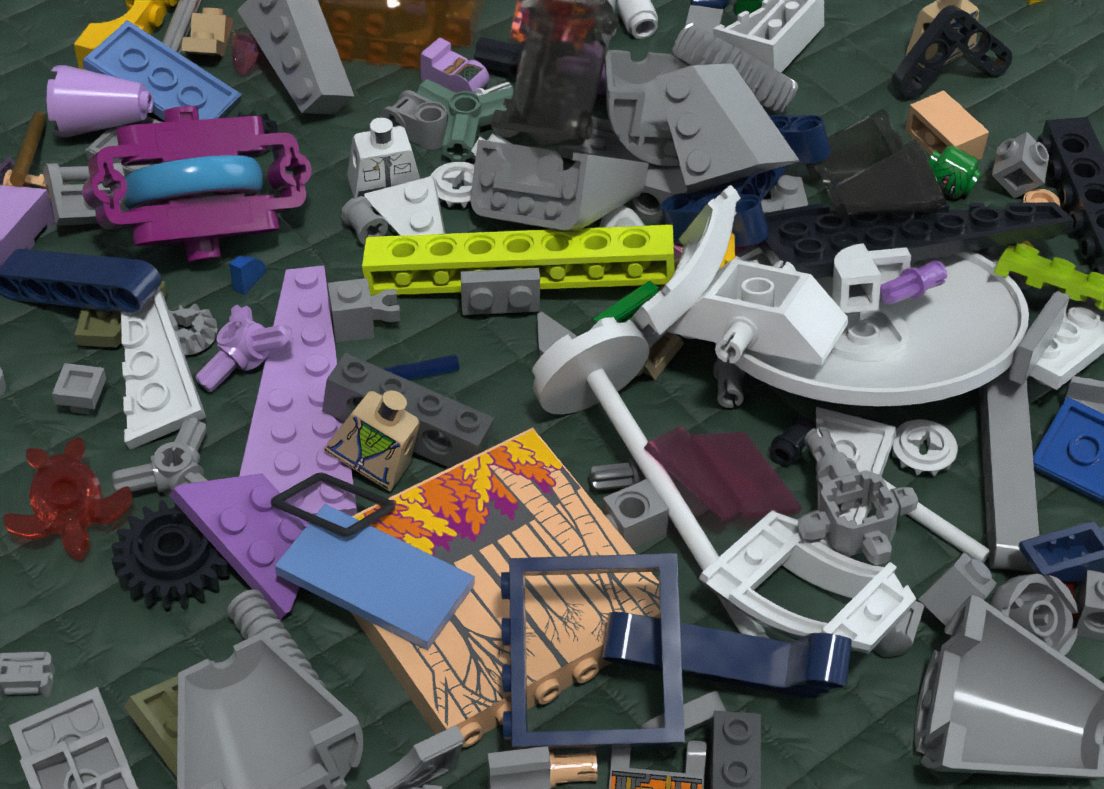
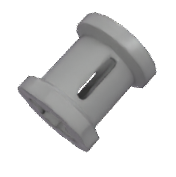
(359, 215)

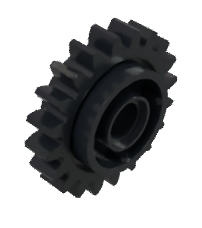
(149, 566)

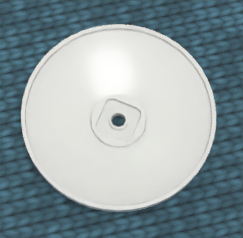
(914, 347)

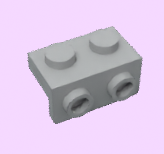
(500, 291)

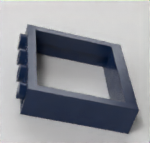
(515, 674)

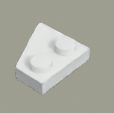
(410, 207)

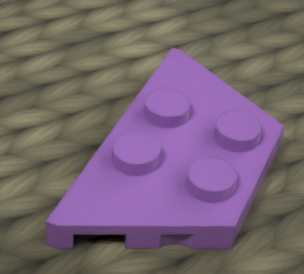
(245, 530)

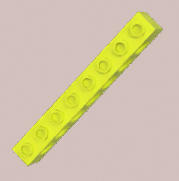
(563, 257)

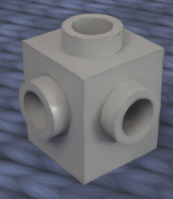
(1021, 164)

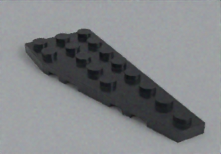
(815, 235)

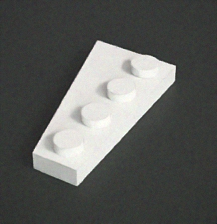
(156, 375)

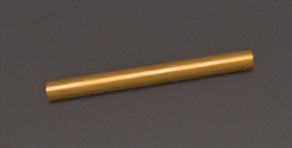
(28, 149)

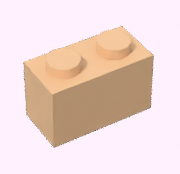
(944, 122)

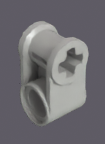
(422, 119)

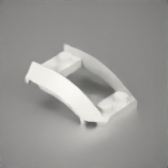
(700, 260)
(875, 590)

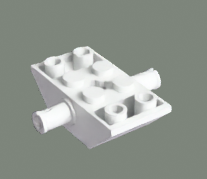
(766, 313)

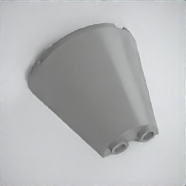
(637, 105)
(1007, 703)
(261, 724)

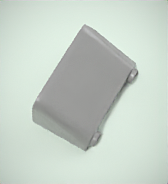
(534, 189)

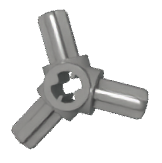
(171, 464)

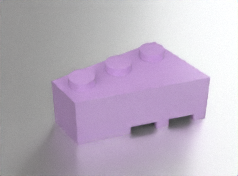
(22, 217)

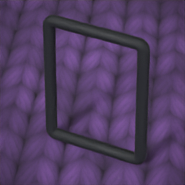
(388, 505)

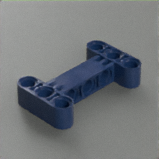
(810, 144)

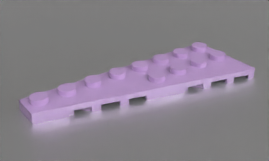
(288, 416)

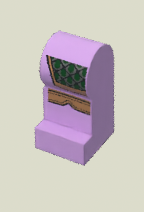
(452, 69)

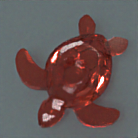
(66, 500)

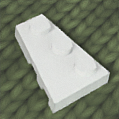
(862, 441)

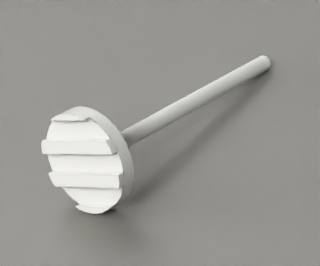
(592, 372)

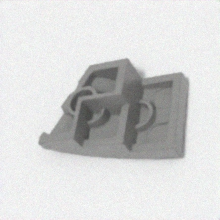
(73, 747)

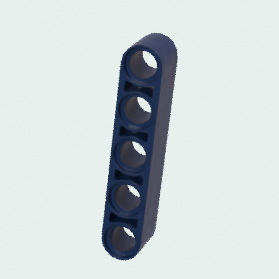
(78, 280)

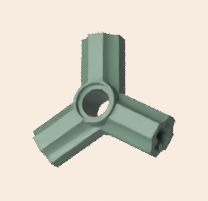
(465, 116)

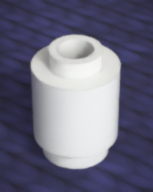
(638, 17)

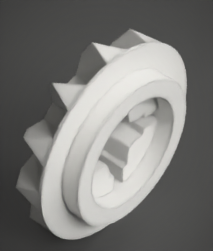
(450, 176)
(940, 443)

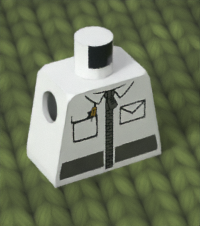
(380, 158)

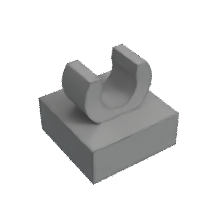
(79, 387)

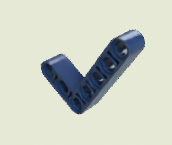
(799, 668)

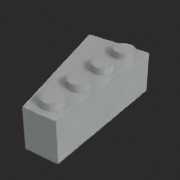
(300, 51)

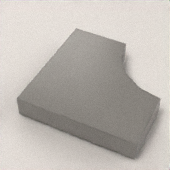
(423, 762)

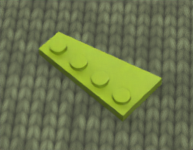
(1058, 272)

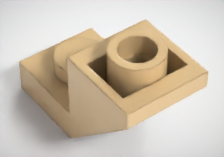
(208, 33)

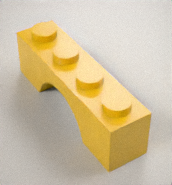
(142, 13)

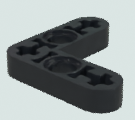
(947, 40)

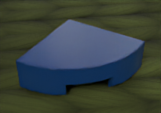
(245, 273)

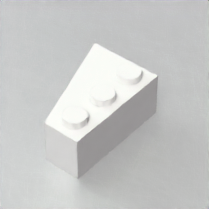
(775, 30)

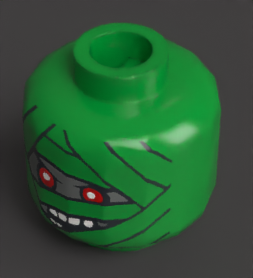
(954, 171)

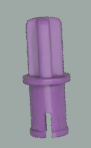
(913, 282)

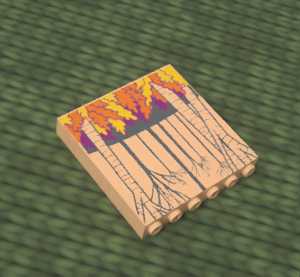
(476, 517)

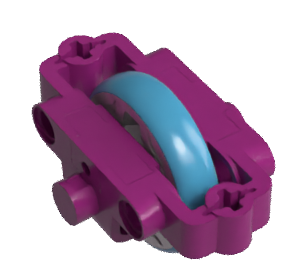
(196, 181)

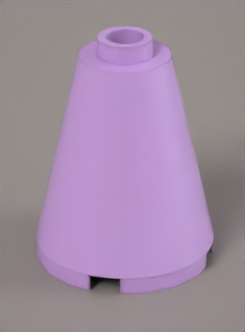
(94, 101)

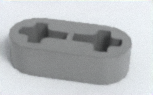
(696, 712)

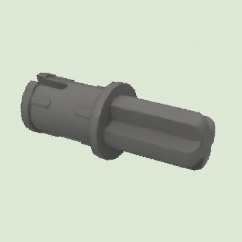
(617, 475)

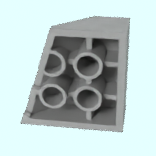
(719, 126)

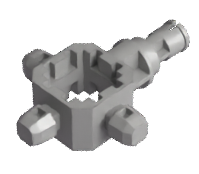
(841, 488)

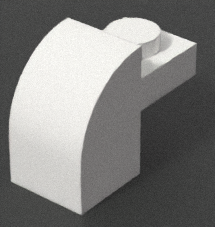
(861, 273)

